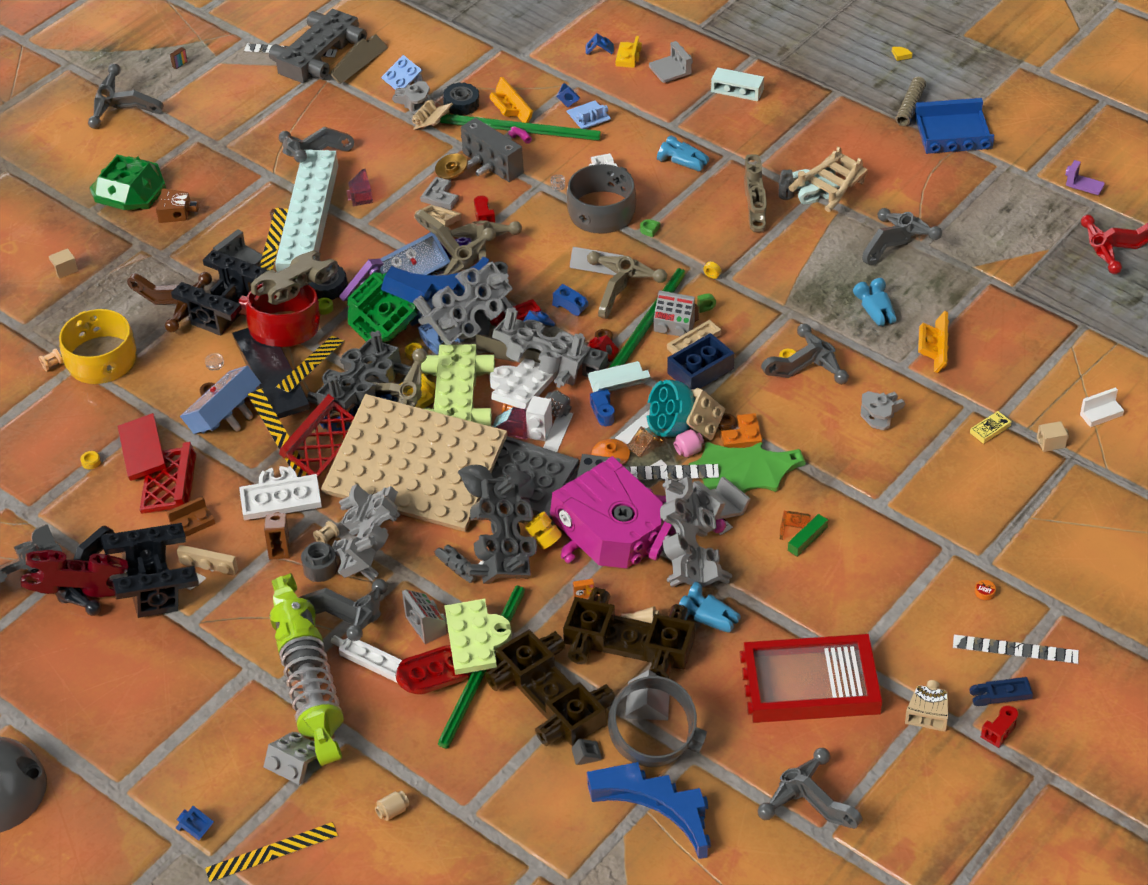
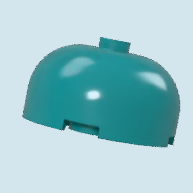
(669, 408)

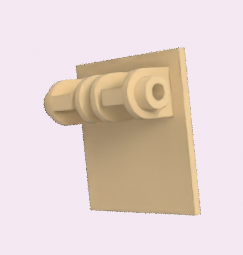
(429, 114)

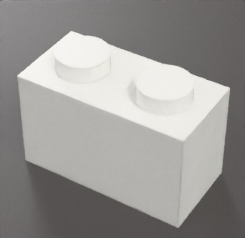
(539, 418)

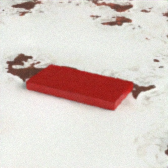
(141, 447)

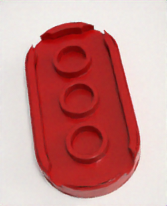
(428, 671)

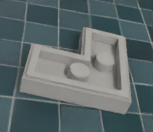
(437, 194)

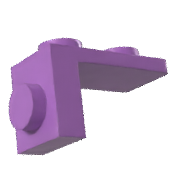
(1080, 182)

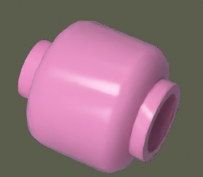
(688, 443)

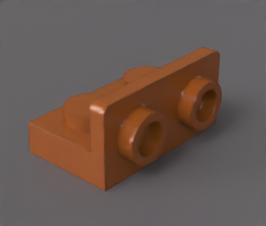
(192, 515)

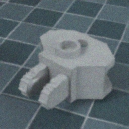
(412, 96)
(881, 408)

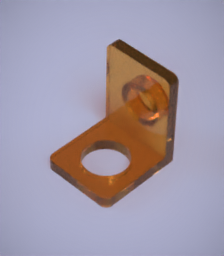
(642, 440)
(793, 519)

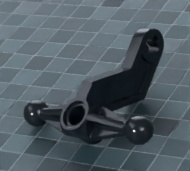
(74, 595)

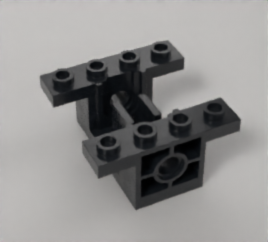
(221, 307)
(148, 577)

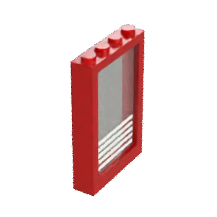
(810, 678)

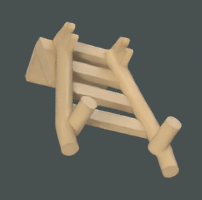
(840, 163)

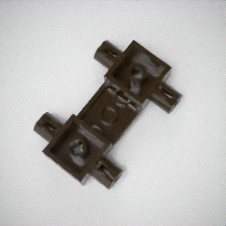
(595, 627)
(567, 707)

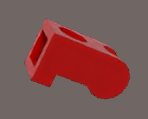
(482, 210)
(1002, 726)

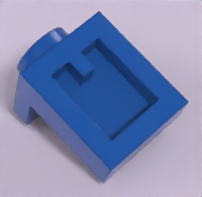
(194, 822)

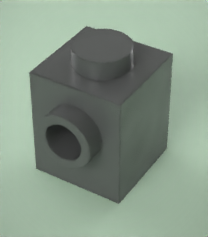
(594, 361)

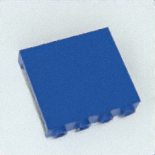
(953, 125)

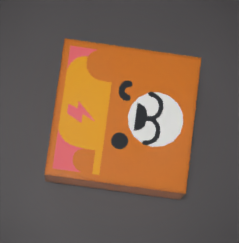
(583, 588)

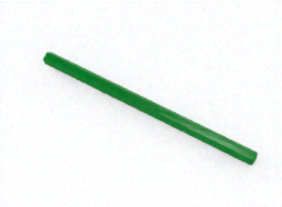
(528, 127)
(646, 322)
(476, 678)

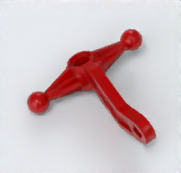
(1104, 242)

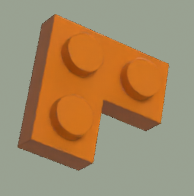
(746, 435)

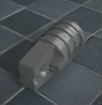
(785, 181)

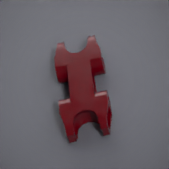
(58, 572)

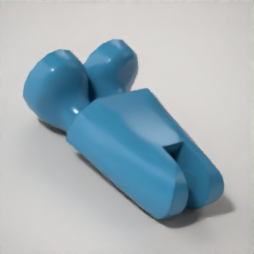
(682, 154)
(877, 303)
(709, 609)

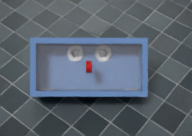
(418, 257)
(221, 400)

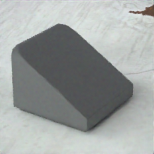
(586, 752)

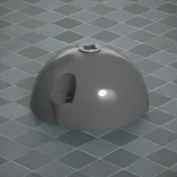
(21, 783)

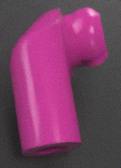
(521, 133)
(566, 552)

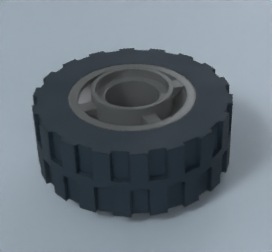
(463, 97)
(333, 287)

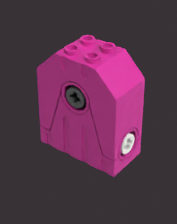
(608, 514)

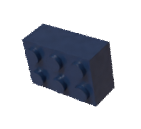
(701, 362)

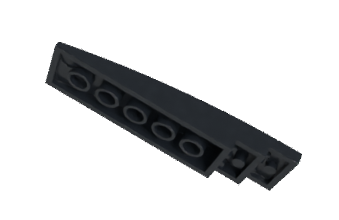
(271, 368)

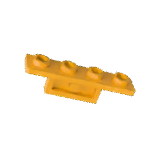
(510, 102)
(934, 341)

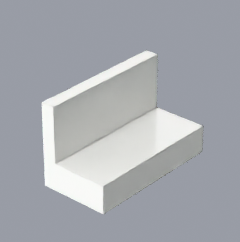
(1101, 408)

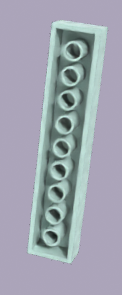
(308, 206)

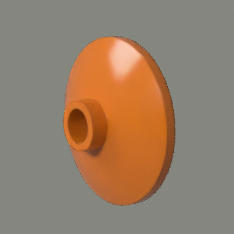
(611, 448)

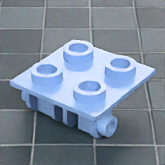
(402, 73)
(589, 114)

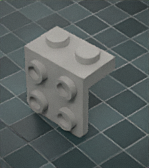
(673, 66)
(290, 756)

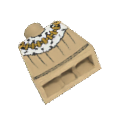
(928, 707)

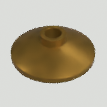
(451, 166)

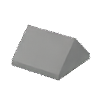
(647, 702)

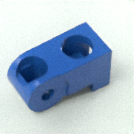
(569, 300)
(601, 407)

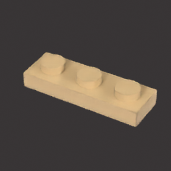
(693, 335)
(207, 559)

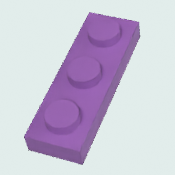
(369, 267)

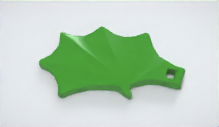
(749, 466)

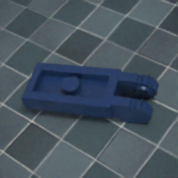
(1001, 691)

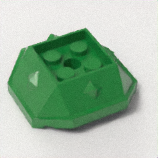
(128, 183)
(378, 310)

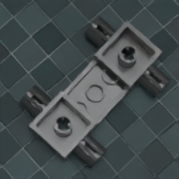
(303, 56)

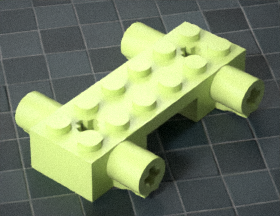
(455, 381)

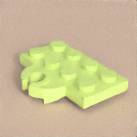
(475, 635)

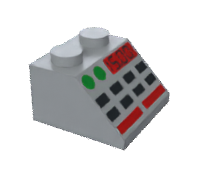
(674, 313)
(424, 616)

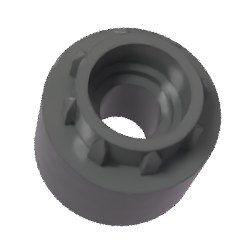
(319, 562)

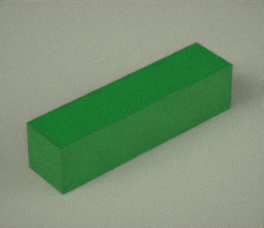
(807, 535)

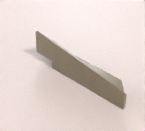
(358, 57)
(499, 349)

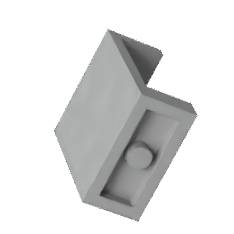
(724, 501)

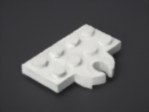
(518, 384)
(280, 494)

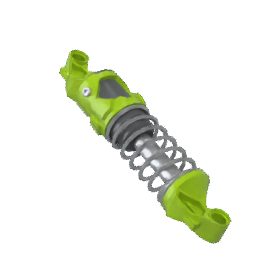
(301, 652)

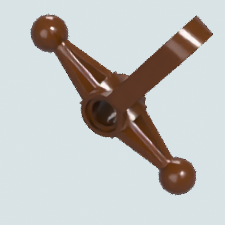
(162, 295)

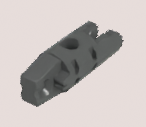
(455, 562)

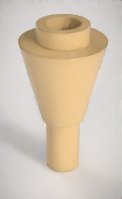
(643, 615)

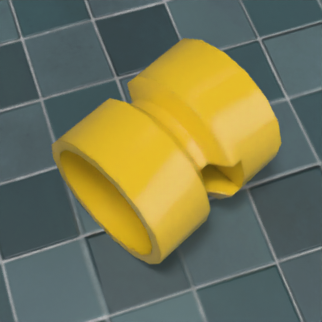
(543, 530)

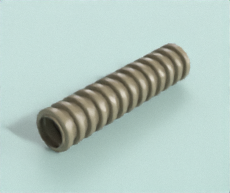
(909, 103)

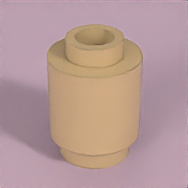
(392, 805)

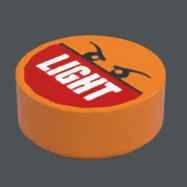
(985, 589)

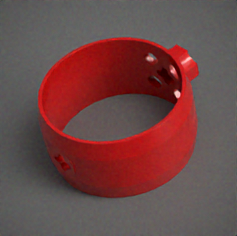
(282, 329)

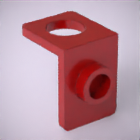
(601, 343)

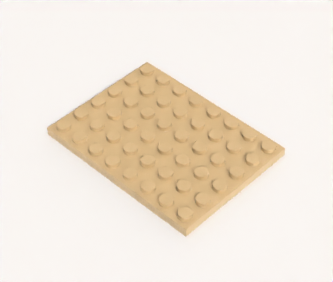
(415, 455)

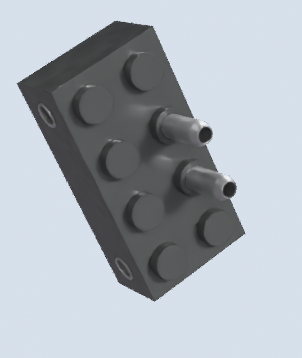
(491, 150)

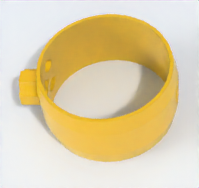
(94, 368)

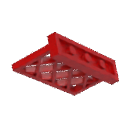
(305, 430)
(182, 478)

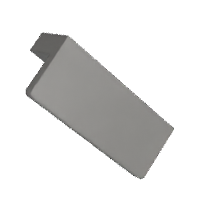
(579, 261)

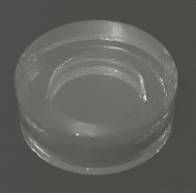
(214, 361)

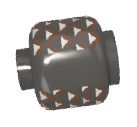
(559, 403)

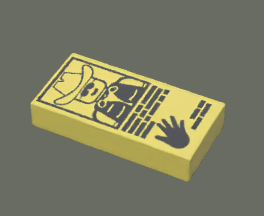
(990, 427)

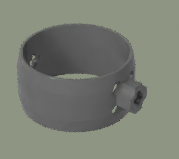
(596, 179)
(695, 735)

